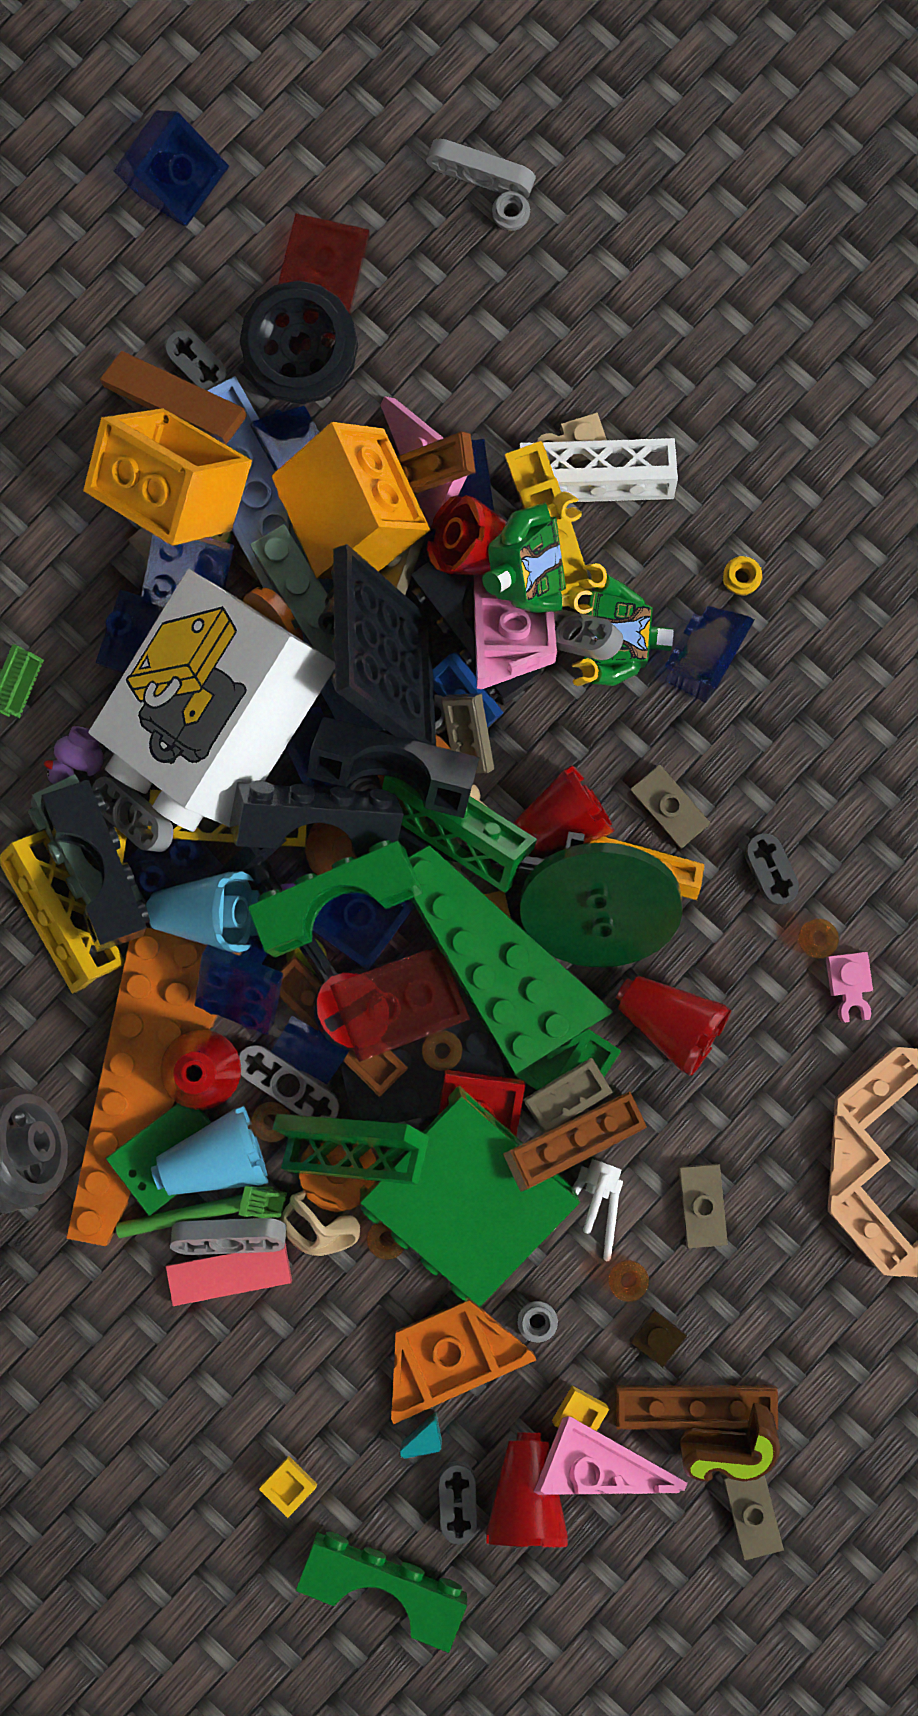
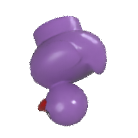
(77, 752)

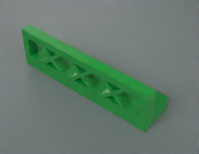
(481, 828)
(351, 1133)

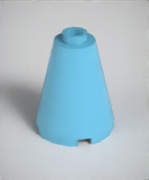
(207, 911)
(213, 1158)

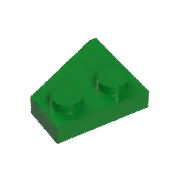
(568, 1056)

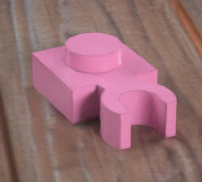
(849, 977)

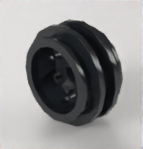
(295, 300)

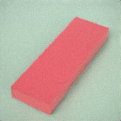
(227, 1275)

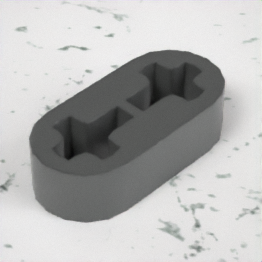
(202, 355)
(780, 865)
(467, 1502)

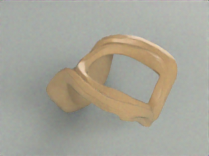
(330, 1239)

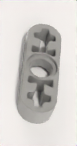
(479, 168)
(608, 636)
(117, 812)
(290, 1102)
(228, 1236)

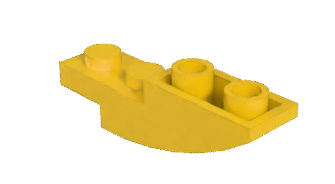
(537, 485)

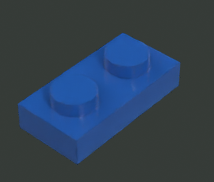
(455, 677)

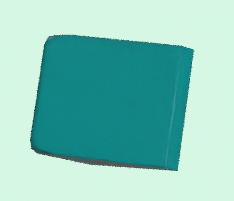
(423, 1440)

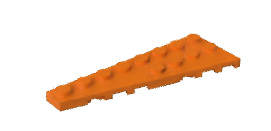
(149, 1014)

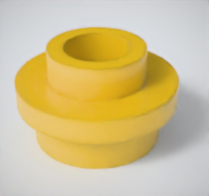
(747, 565)

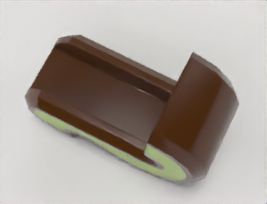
(732, 1453)

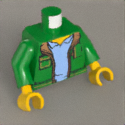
(529, 560)
(632, 618)

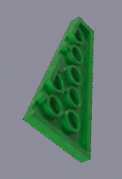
(509, 979)

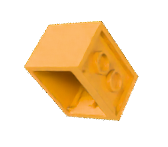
(166, 475)
(352, 493)

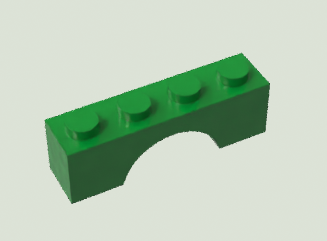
(288, 917)
(338, 1569)

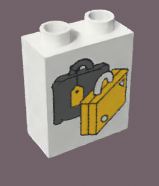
(207, 702)

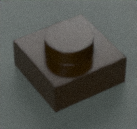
(658, 1337)

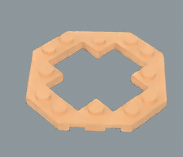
(858, 1158)

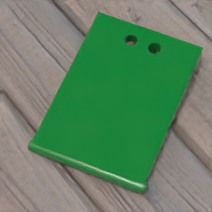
(139, 1154)

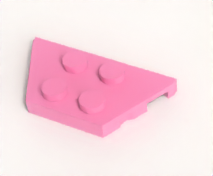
(509, 638)

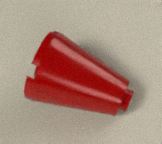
(463, 536)
(563, 809)
(673, 1020)
(218, 1064)
(518, 1513)

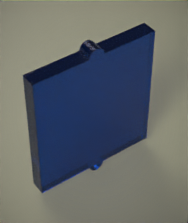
(284, 434)
(309, 1050)

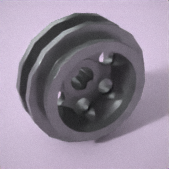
(30, 1150)

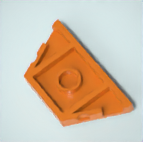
(450, 1356)

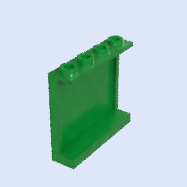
(467, 1205)

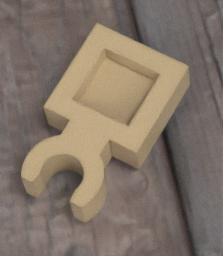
(581, 429)

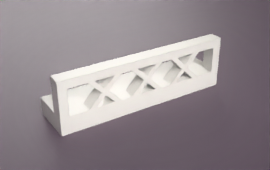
(611, 482)

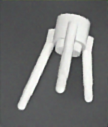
(601, 1181)

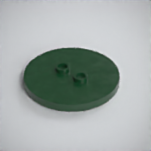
(601, 904)

